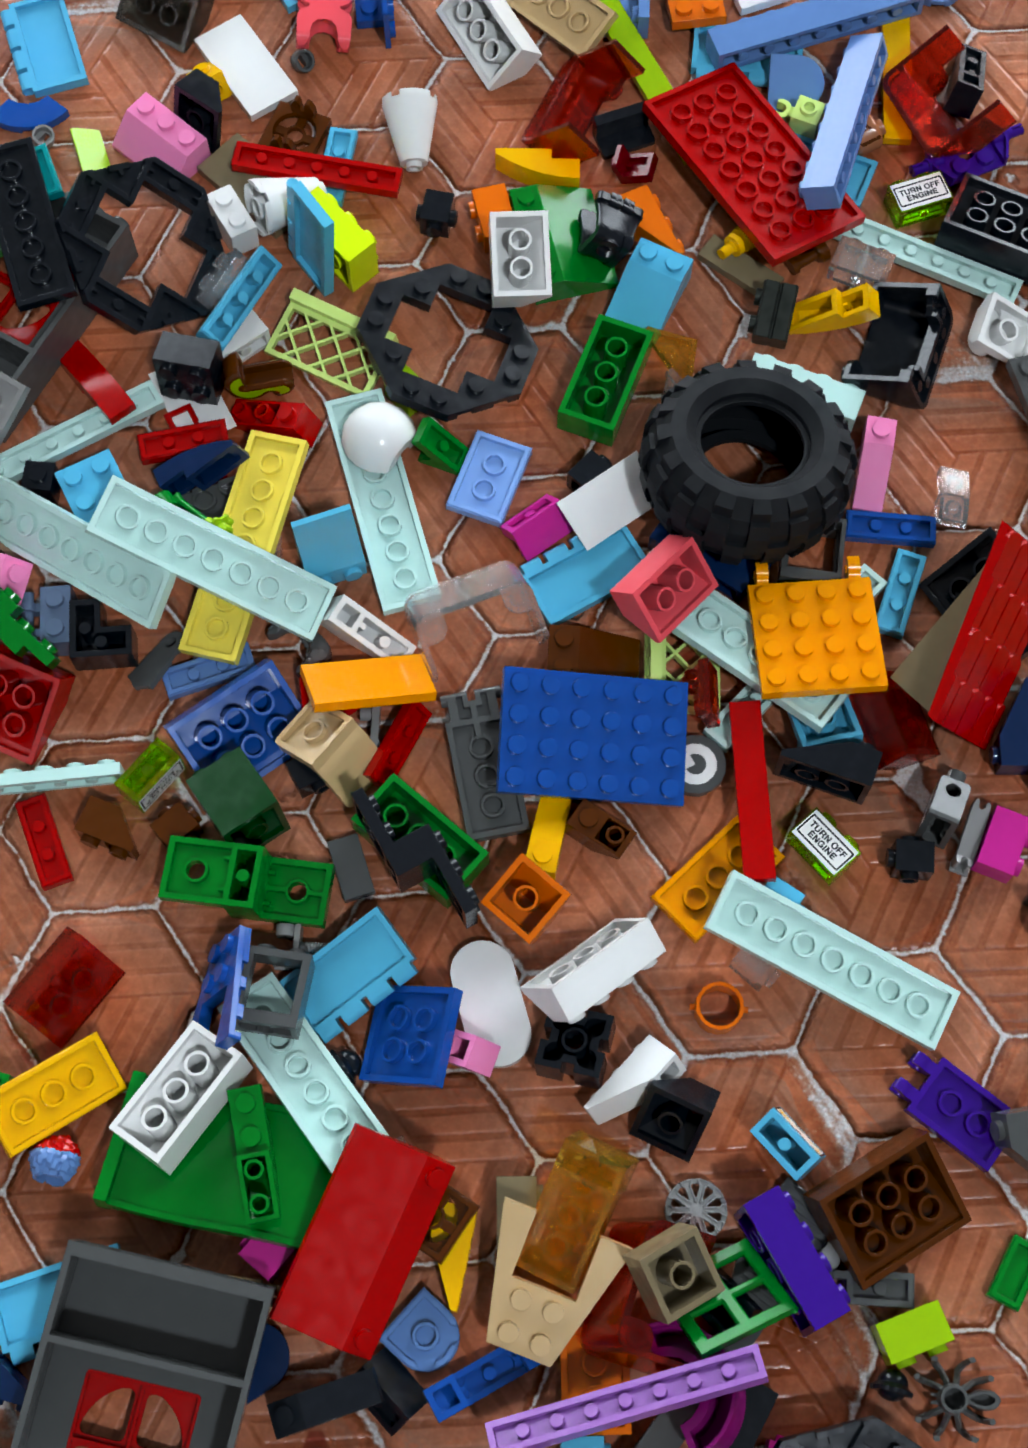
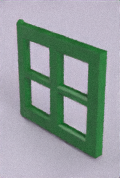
(744, 1325)

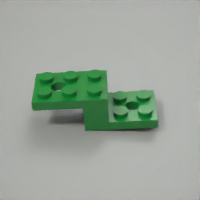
(246, 881)

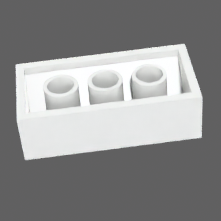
(490, 39)
(595, 969)
(180, 1097)

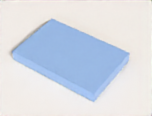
(489, 478)

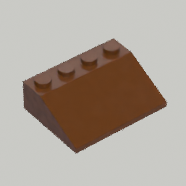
(592, 651)
(888, 1206)

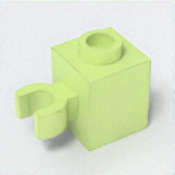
(804, 116)

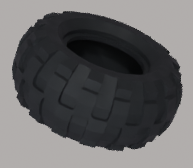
(759, 410)

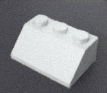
(519, 258)

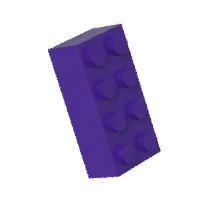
(792, 1258)

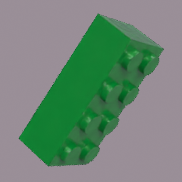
(605, 380)
(410, 811)

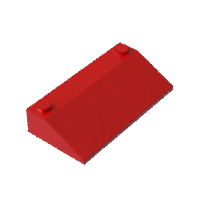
(362, 1241)

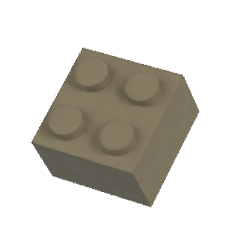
(674, 1272)

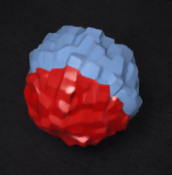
(54, 1160)

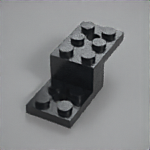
(416, 857)

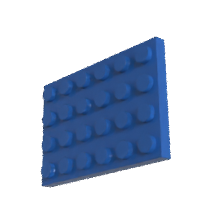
(592, 737)

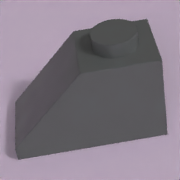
(1010, 1133)

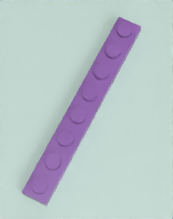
(630, 1401)

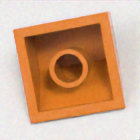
(526, 899)

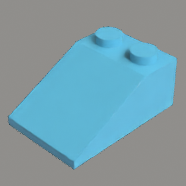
(650, 286)
(330, 545)

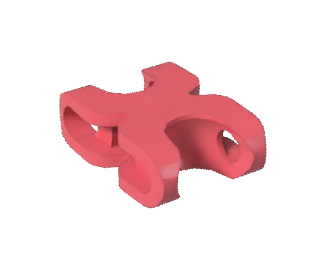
(327, 17)

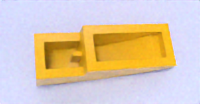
(537, 167)
(835, 310)

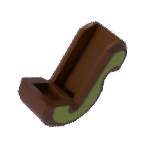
(257, 378)

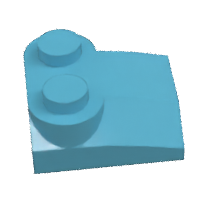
(840, 729)

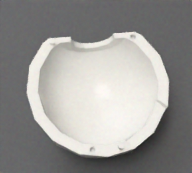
(377, 436)

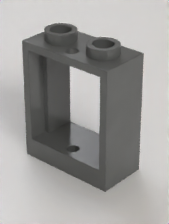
(797, 574)
(271, 1022)

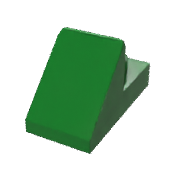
(439, 447)

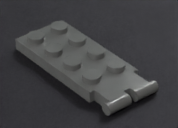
(474, 756)

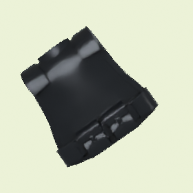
(611, 230)

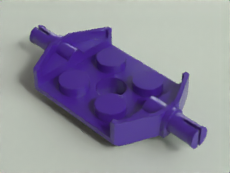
(986, 160)

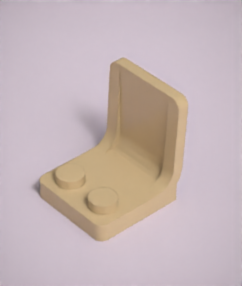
(332, 748)

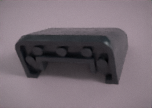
(903, 344)

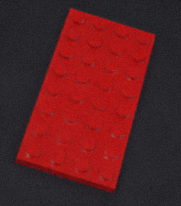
(748, 162)

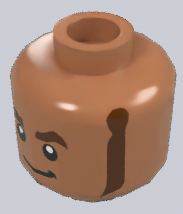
(872, 136)

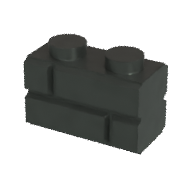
(774, 313)

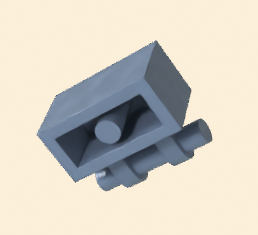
(53, 615)

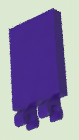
(952, 1108)

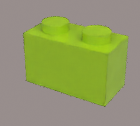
(912, 1334)

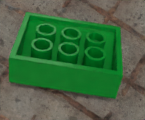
(570, 271)

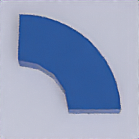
(25, 117)

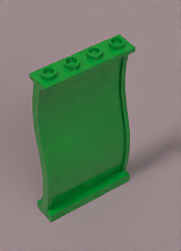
(206, 1184)

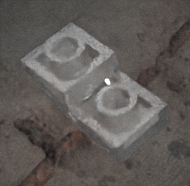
(952, 497)

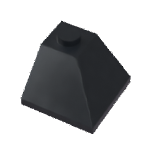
(200, 106)
(675, 1115)

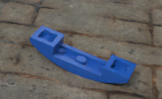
(475, 1382)

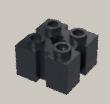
(586, 1063)

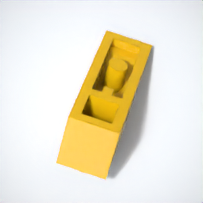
(549, 833)
(455, 1265)

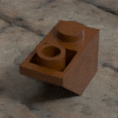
(106, 826)
(599, 830)

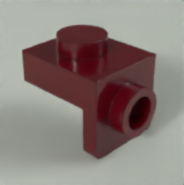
(634, 166)

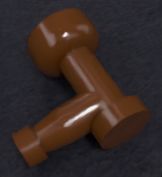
(820, 253)

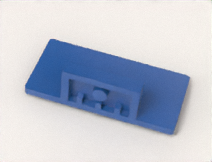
(376, 14)

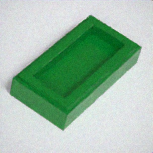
(1011, 1277)

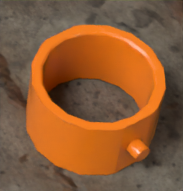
(722, 987)

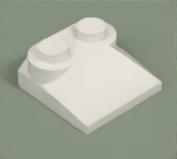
(999, 329)

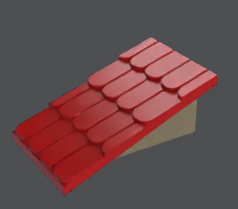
(975, 646)

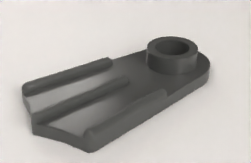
(156, 662)

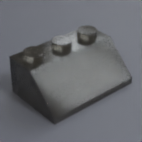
(167, 20)

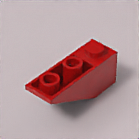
(277, 418)

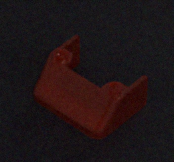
(913, 91)
(576, 98)
(608, 1328)

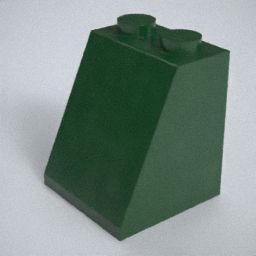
(238, 800)

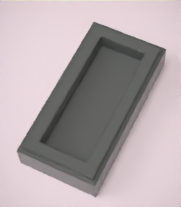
(351, 868)

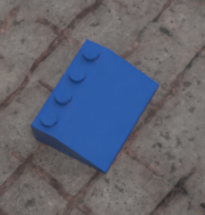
(239, 714)

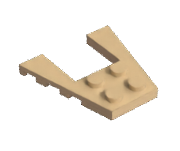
(533, 1317)

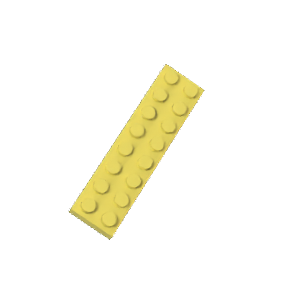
(259, 510)

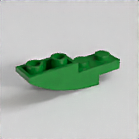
(18, 633)
(254, 1154)

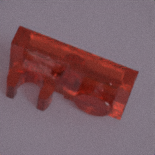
(706, 687)

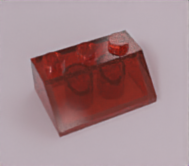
(894, 726)
(64, 987)

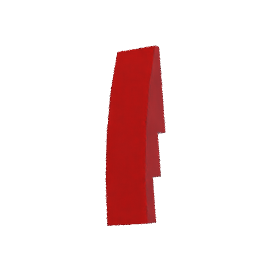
(96, 383)

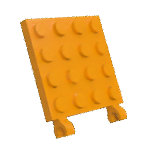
(816, 635)

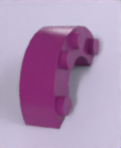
(715, 1420)

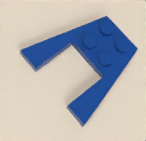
(225, 983)

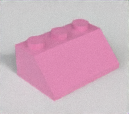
(157, 132)

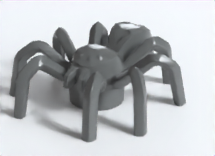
(953, 1399)

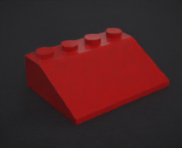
(29, 703)

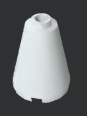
(411, 125)
(269, 201)

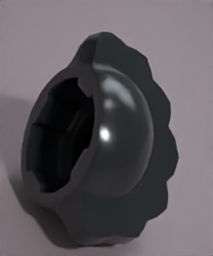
(349, 1063)
(892, 1385)

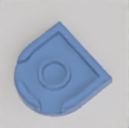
(792, 77)
(423, 1334)

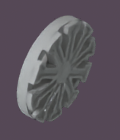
(695, 1209)

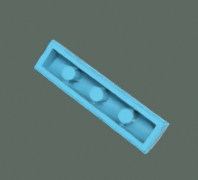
(240, 297)

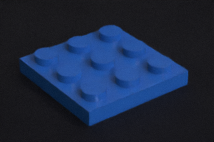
(412, 1037)

